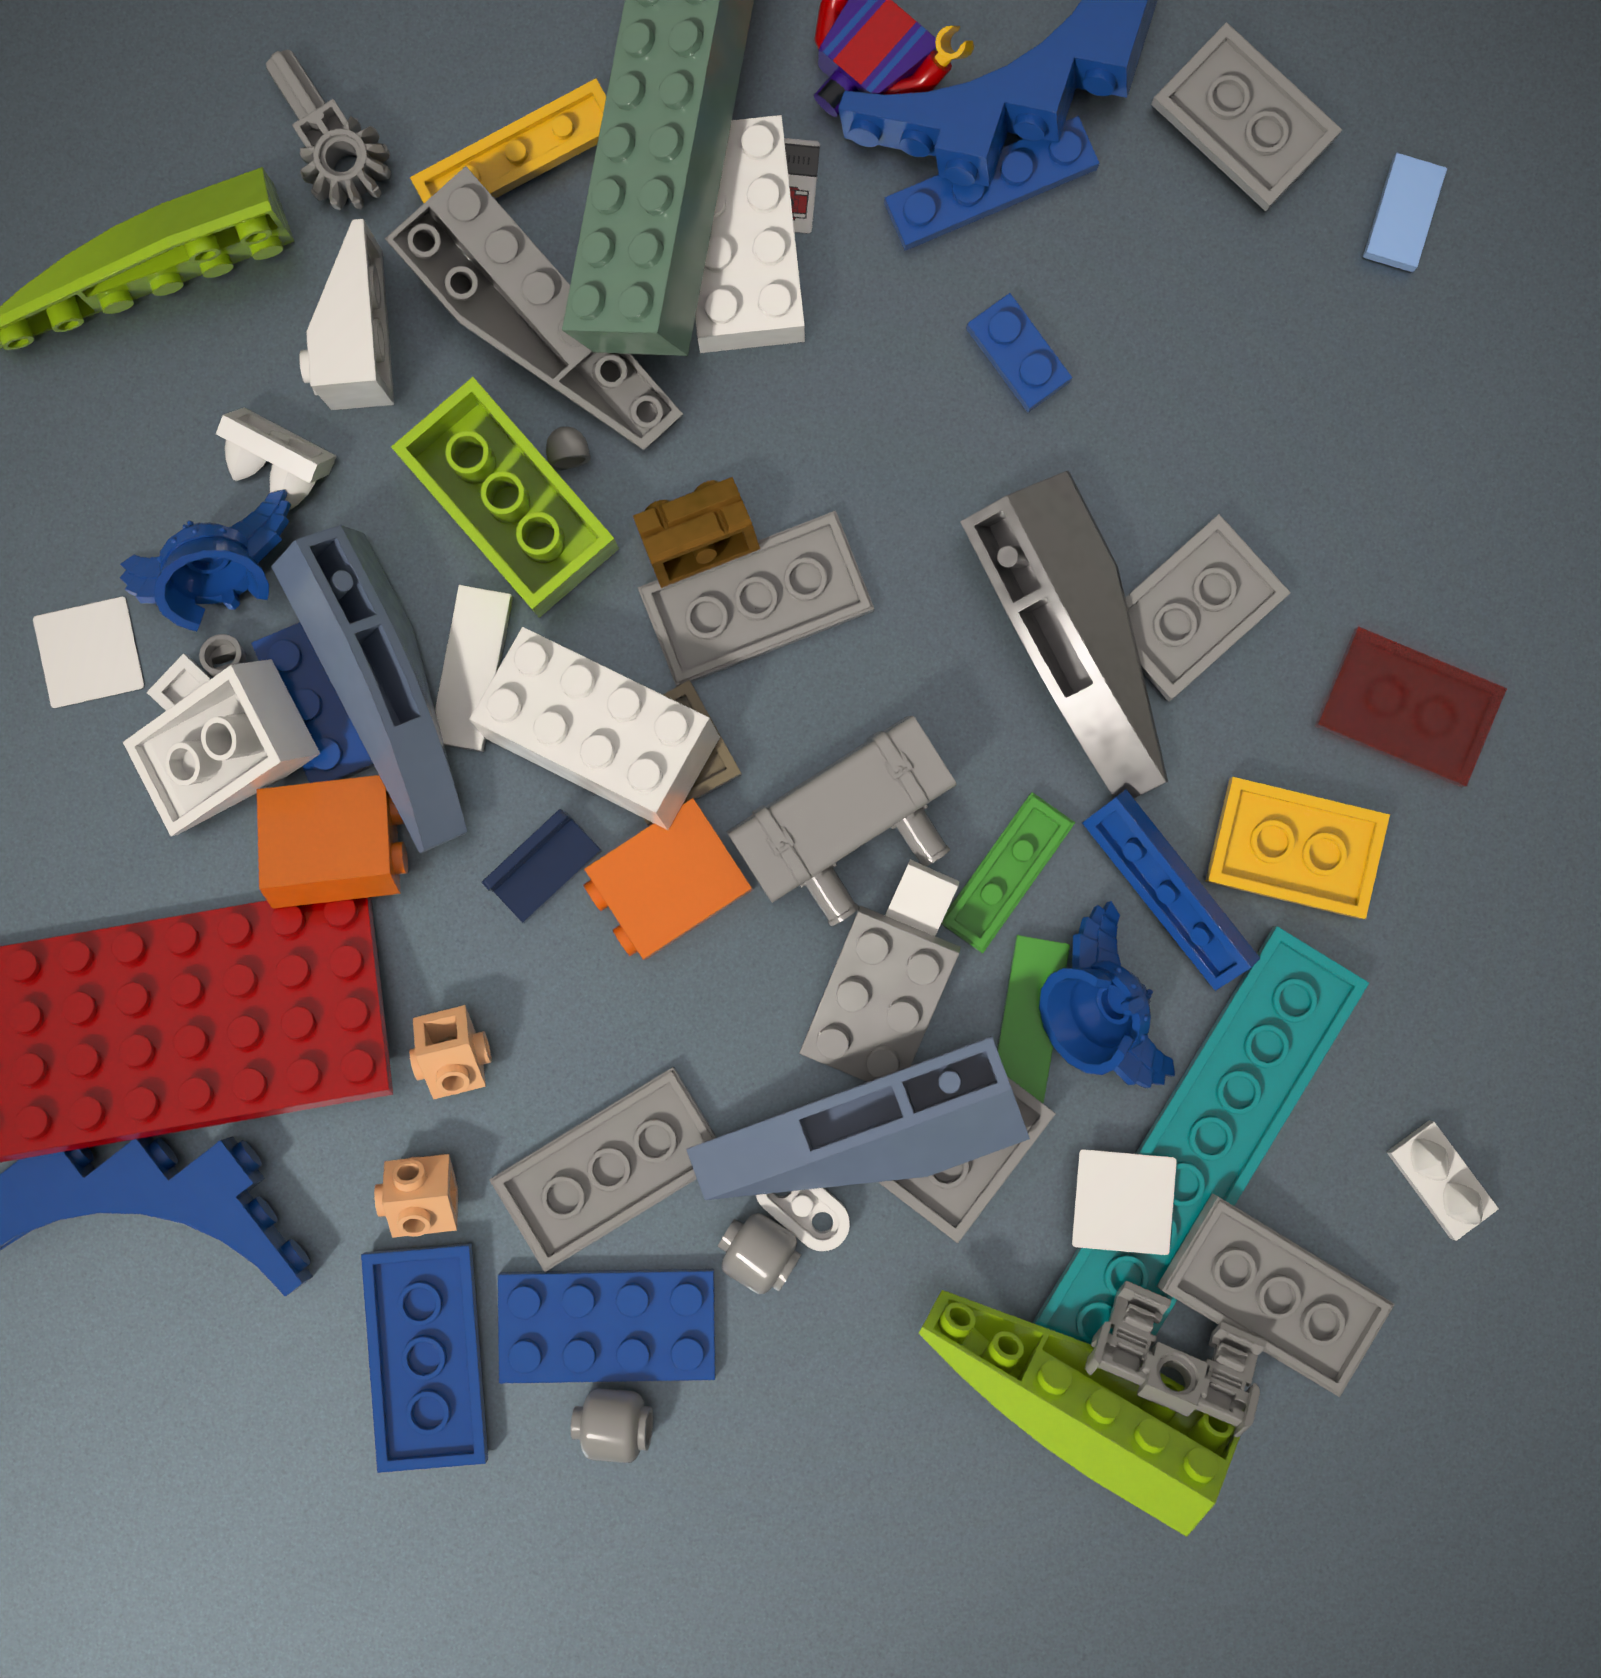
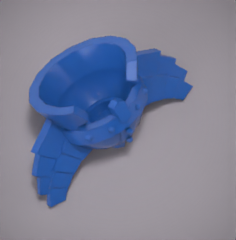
(209, 564)
(1101, 1010)

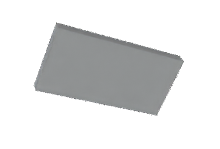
(758, 602)
(604, 1169)
(1276, 1291)

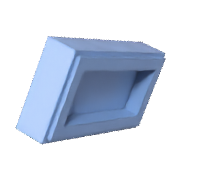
(1404, 212)

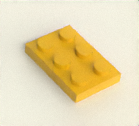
(1297, 848)

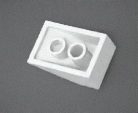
(349, 329)
(221, 745)

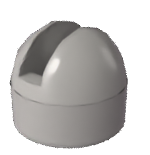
(567, 448)
(218, 650)

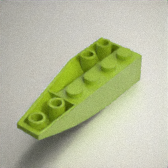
(151, 255)
(1093, 1421)

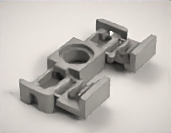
(1215, 1393)

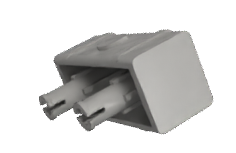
(843, 808)

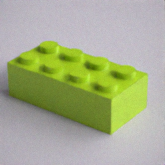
(506, 497)

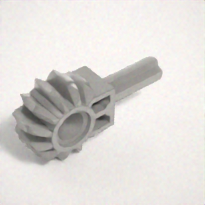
(329, 138)

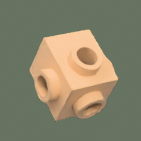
(449, 1052)
(418, 1196)

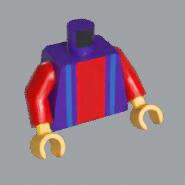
(879, 51)

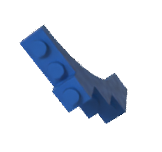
(1028, 97)
(143, 1180)

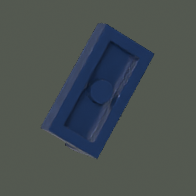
(542, 865)

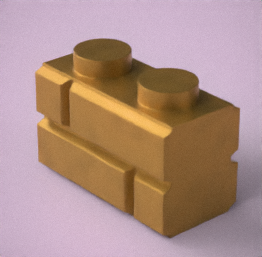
(696, 531)

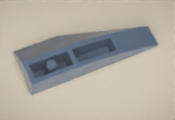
(376, 673)
(873, 1132)

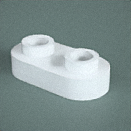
(797, 1211)

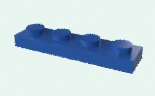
(1021, 173)
(1171, 890)

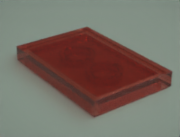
(1410, 707)

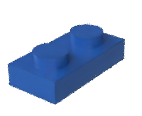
(1019, 352)

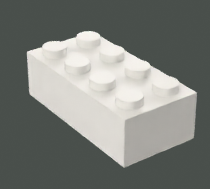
(751, 260)
(595, 727)

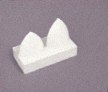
(255, 440)
(1442, 1180)

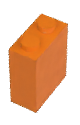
(328, 842)
(666, 882)

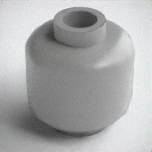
(759, 1253)
(612, 1425)

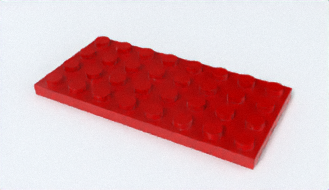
(188, 1024)

